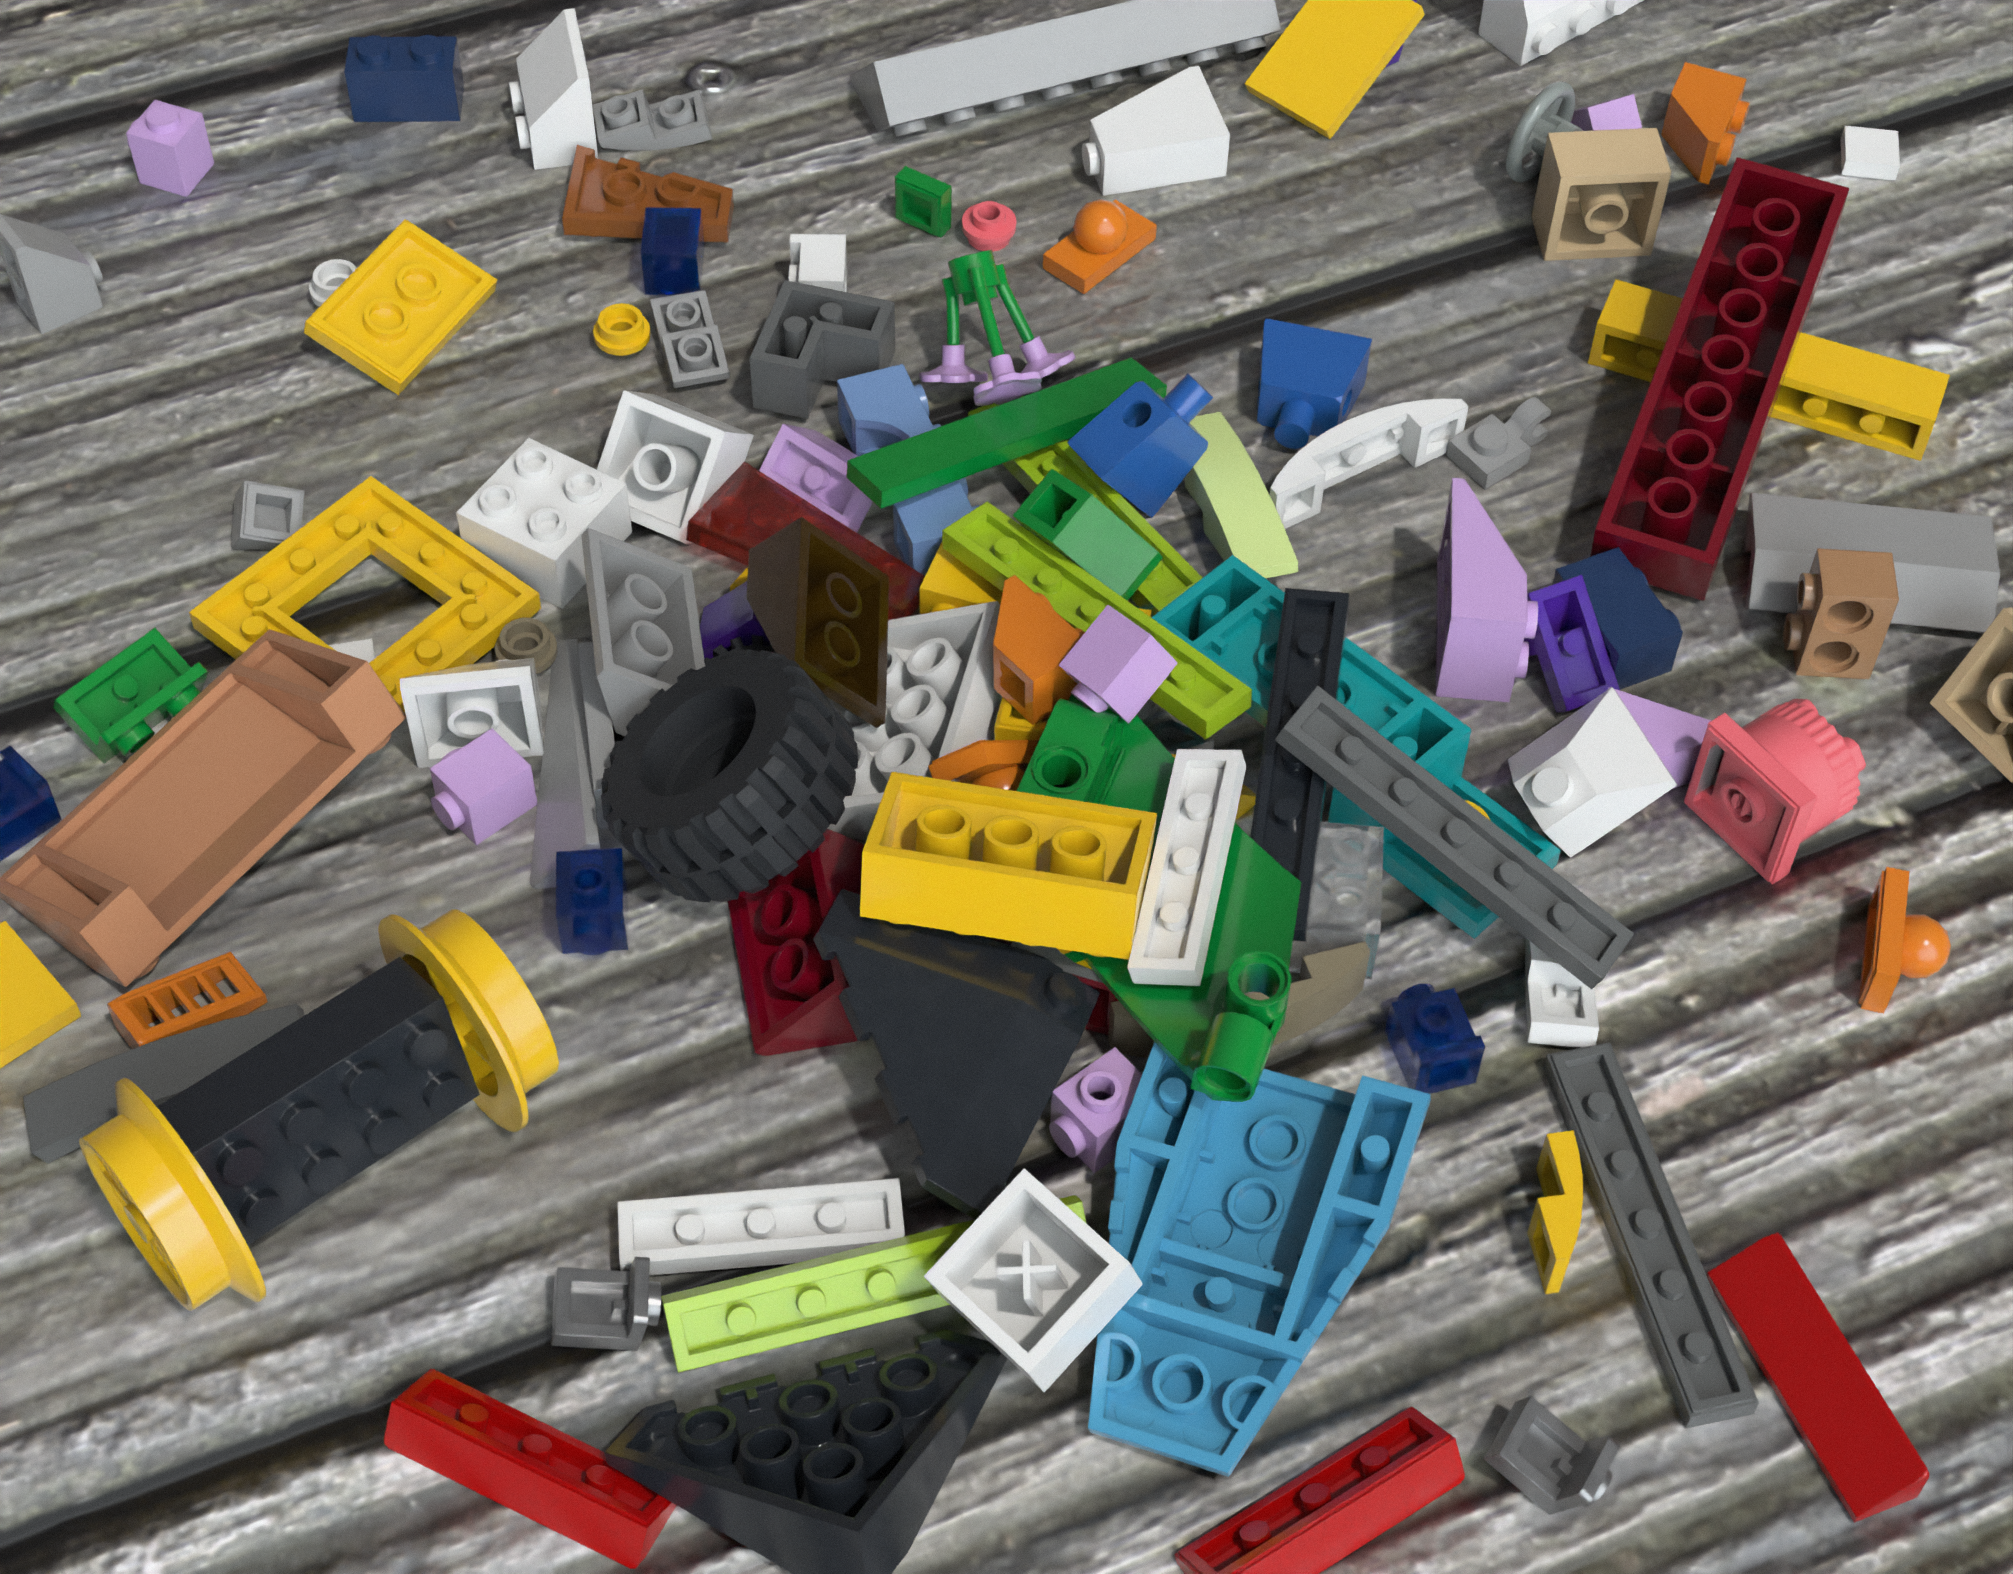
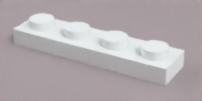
(1187, 868)
(758, 1226)

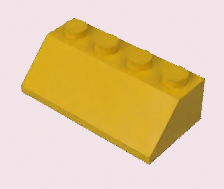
(1007, 865)

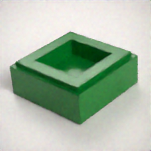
(923, 201)

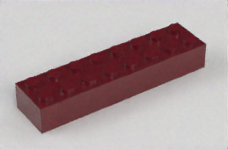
(1720, 376)

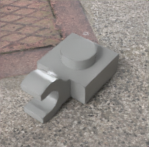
(1496, 449)

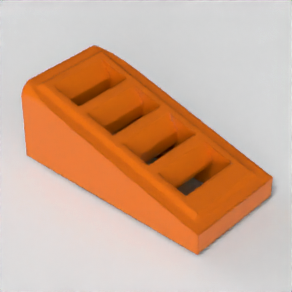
(156, 1000)

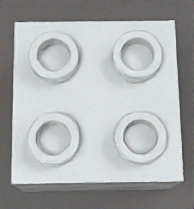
(535, 514)
(1034, 1279)

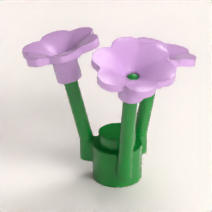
(975, 280)

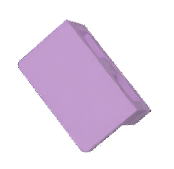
(817, 473)

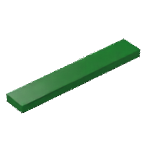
(992, 435)

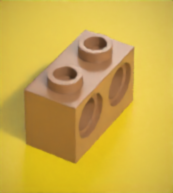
(1842, 613)

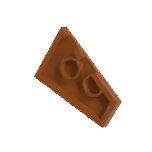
(612, 199)

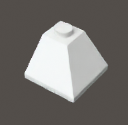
(466, 701)
(1589, 773)

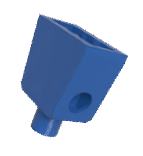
(1308, 379)
(1145, 441)

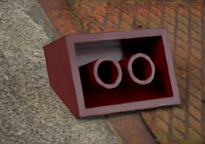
(784, 980)

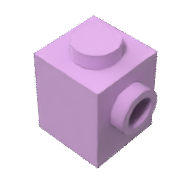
(170, 148)
(1116, 665)
(482, 787)
(1093, 1108)

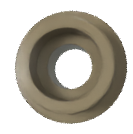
(527, 639)

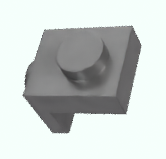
(604, 1306)
(1551, 1459)

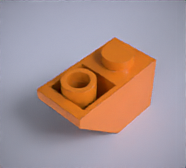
(1701, 117)
(1028, 652)

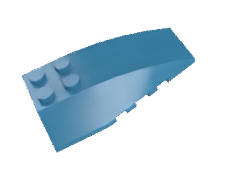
(1244, 1248)

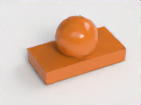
(1102, 241)
(986, 763)
(1897, 942)

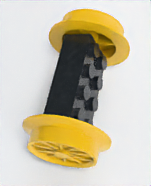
(320, 1104)

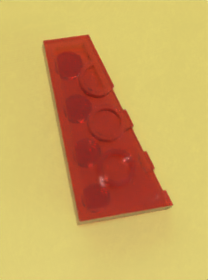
(756, 507)

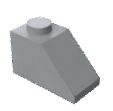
(48, 274)

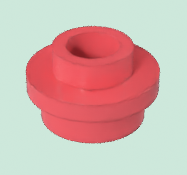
(989, 225)

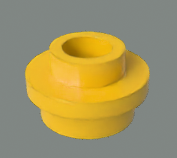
(621, 330)

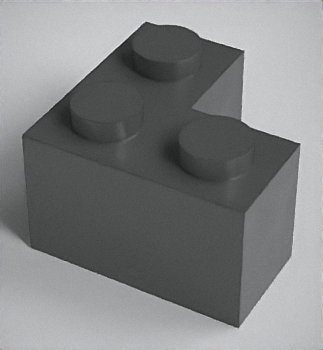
(814, 338)

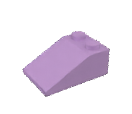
(1479, 605)

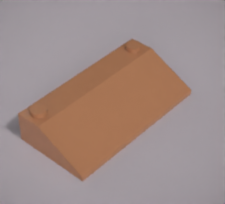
(201, 803)

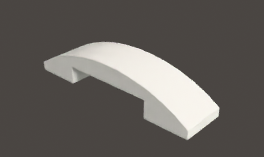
(1412, 428)

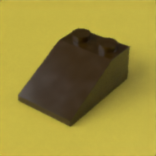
(824, 614)

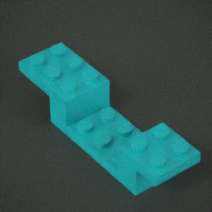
(1236, 624)

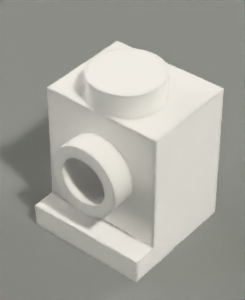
(819, 260)

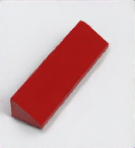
(1818, 1378)
(526, 1467)
(1335, 1503)

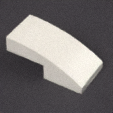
(1557, 1003)

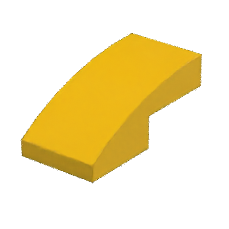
(1558, 1213)

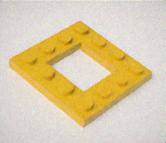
(374, 520)

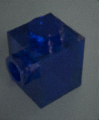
(592, 901)

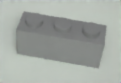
(639, 623)

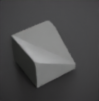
(265, 515)

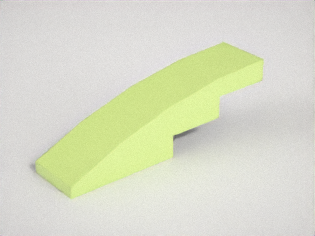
(1235, 502)

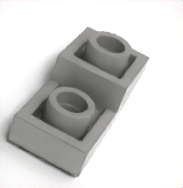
(634, 125)
(689, 339)

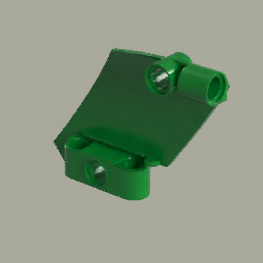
(1209, 1028)

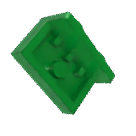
(130, 696)

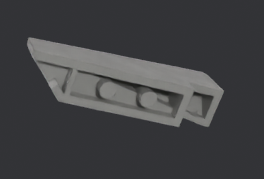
(573, 761)

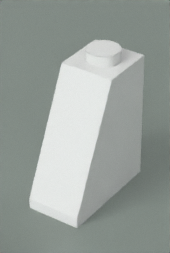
(1159, 137)

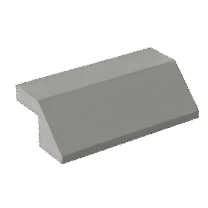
(1941, 559)

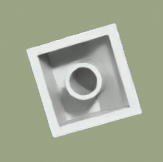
(554, 95)
(669, 459)

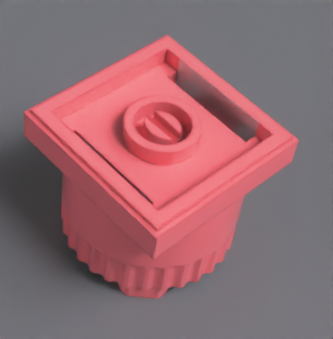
(1774, 782)

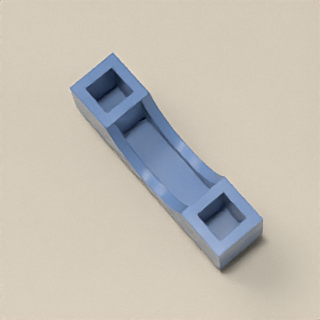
(881, 411)

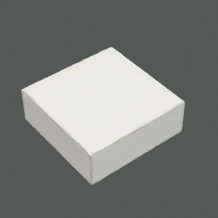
(1870, 153)

